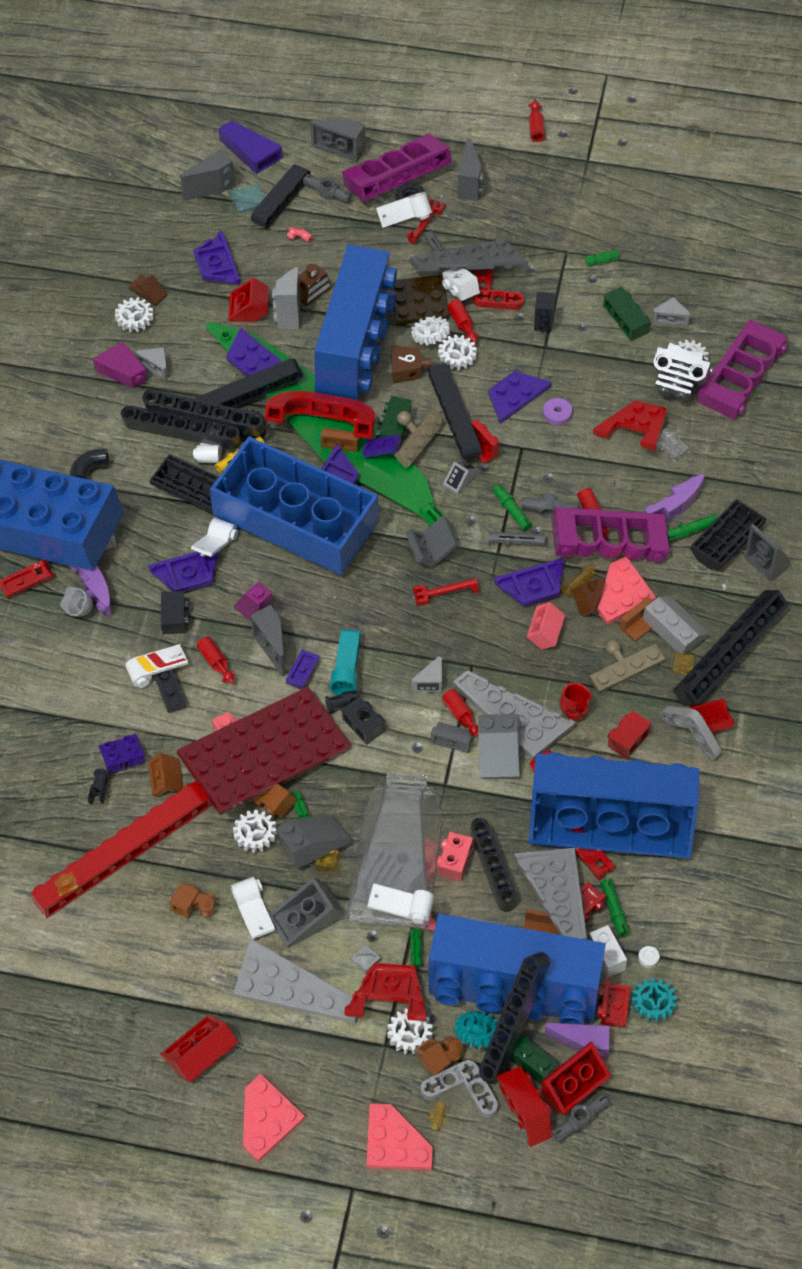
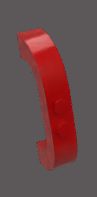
(322, 405)

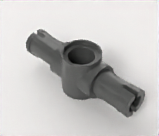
(327, 188)
(545, 504)
(571, 1124)

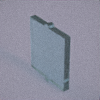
(247, 198)

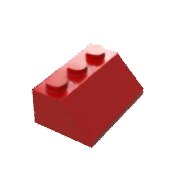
(199, 1048)
(575, 1079)

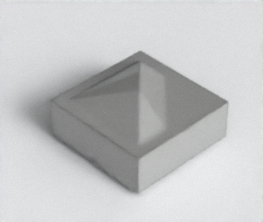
(365, 958)

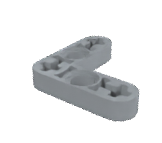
(694, 721)
(462, 1080)

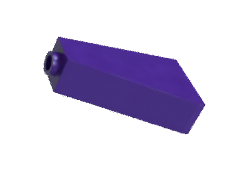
(250, 146)

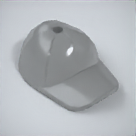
(76, 602)

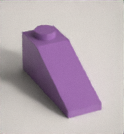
(577, 1036)

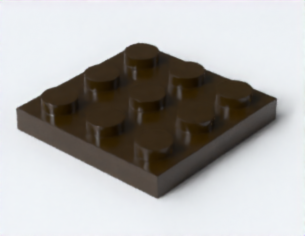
(419, 299)

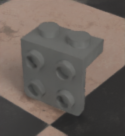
(433, 543)

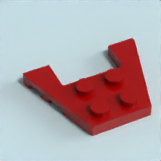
(636, 417)
(389, 983)

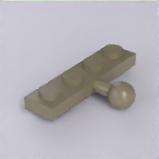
(419, 435)
(625, 667)

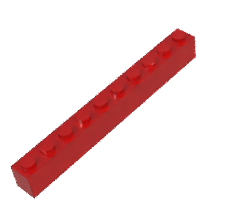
(123, 847)

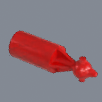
(536, 122)
(462, 319)
(589, 501)
(215, 658)
(460, 710)

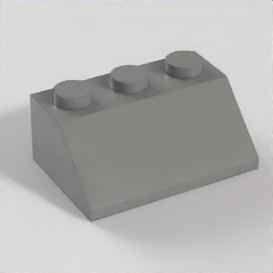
(287, 301)
(674, 624)

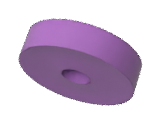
(560, 417)

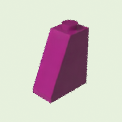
(121, 366)
(254, 600)

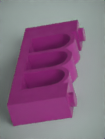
(428, 156)
(731, 402)
(568, 543)

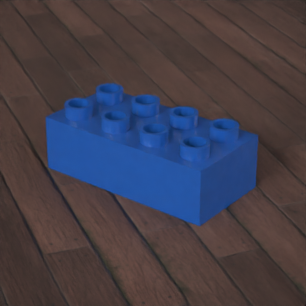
(355, 323)
(295, 505)
(56, 515)
(615, 803)
(482, 959)

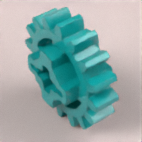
(662, 996)
(476, 1029)

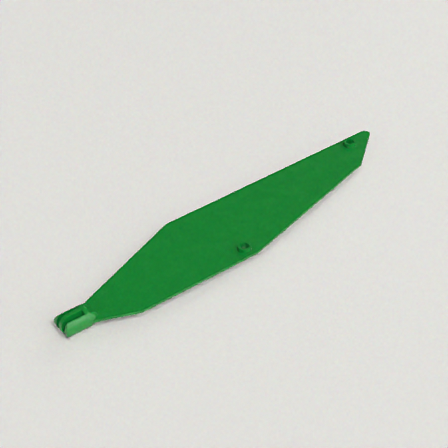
(380, 473)

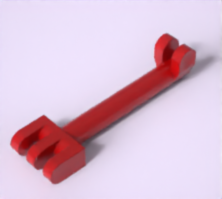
(412, 237)
(422, 595)

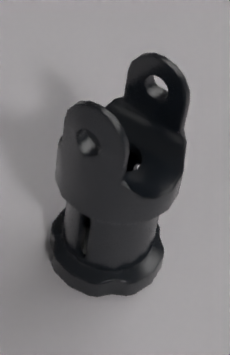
(341, 700)
(99, 785)

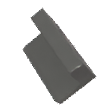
(451, 737)

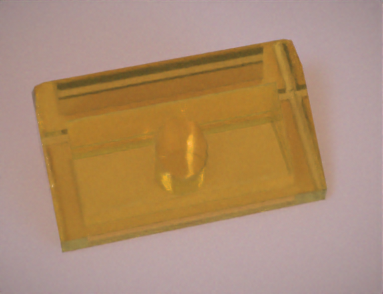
(578, 579)

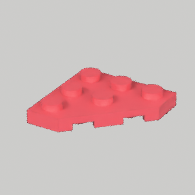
(621, 591)
(267, 1118)
(395, 1142)

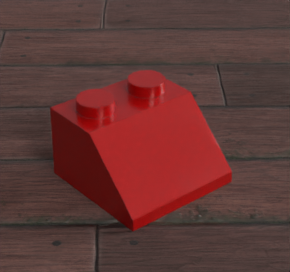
(248, 302)

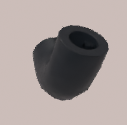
(88, 461)

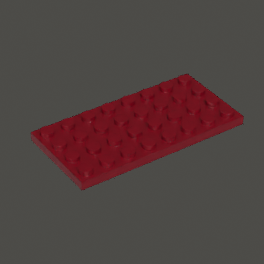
(263, 750)

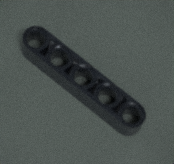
(280, 196)
(496, 872)

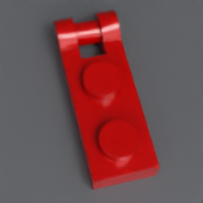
(26, 579)
(592, 857)

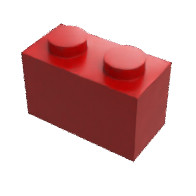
(629, 734)

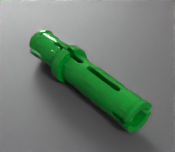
(508, 502)
(685, 530)
(617, 915)

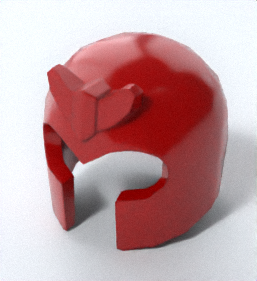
(575, 701)

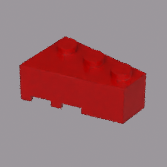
(526, 1104)

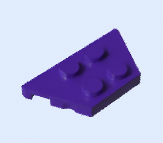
(216, 261)
(249, 354)
(515, 393)
(340, 466)
(186, 571)
(533, 583)

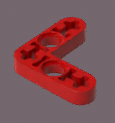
(486, 293)

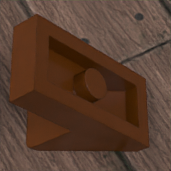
(148, 289)
(588, 596)

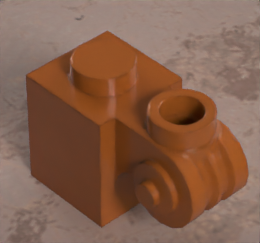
(276, 800)
(189, 898)
(435, 1057)

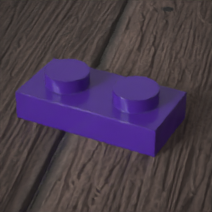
(381, 446)
(302, 669)

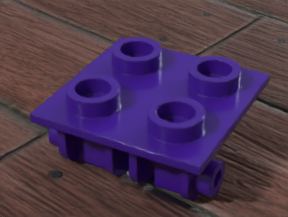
(121, 751)

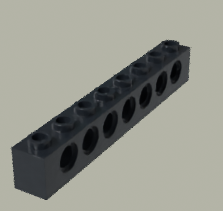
(730, 647)

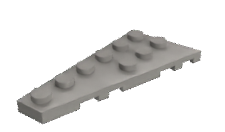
(538, 726)
(557, 886)
(280, 983)

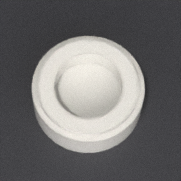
(648, 956)

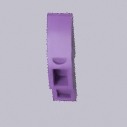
(681, 498)
(96, 588)

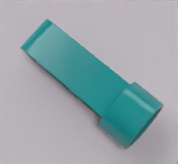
(344, 675)

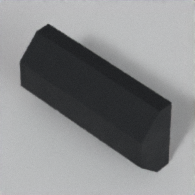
(185, 481)
(726, 535)

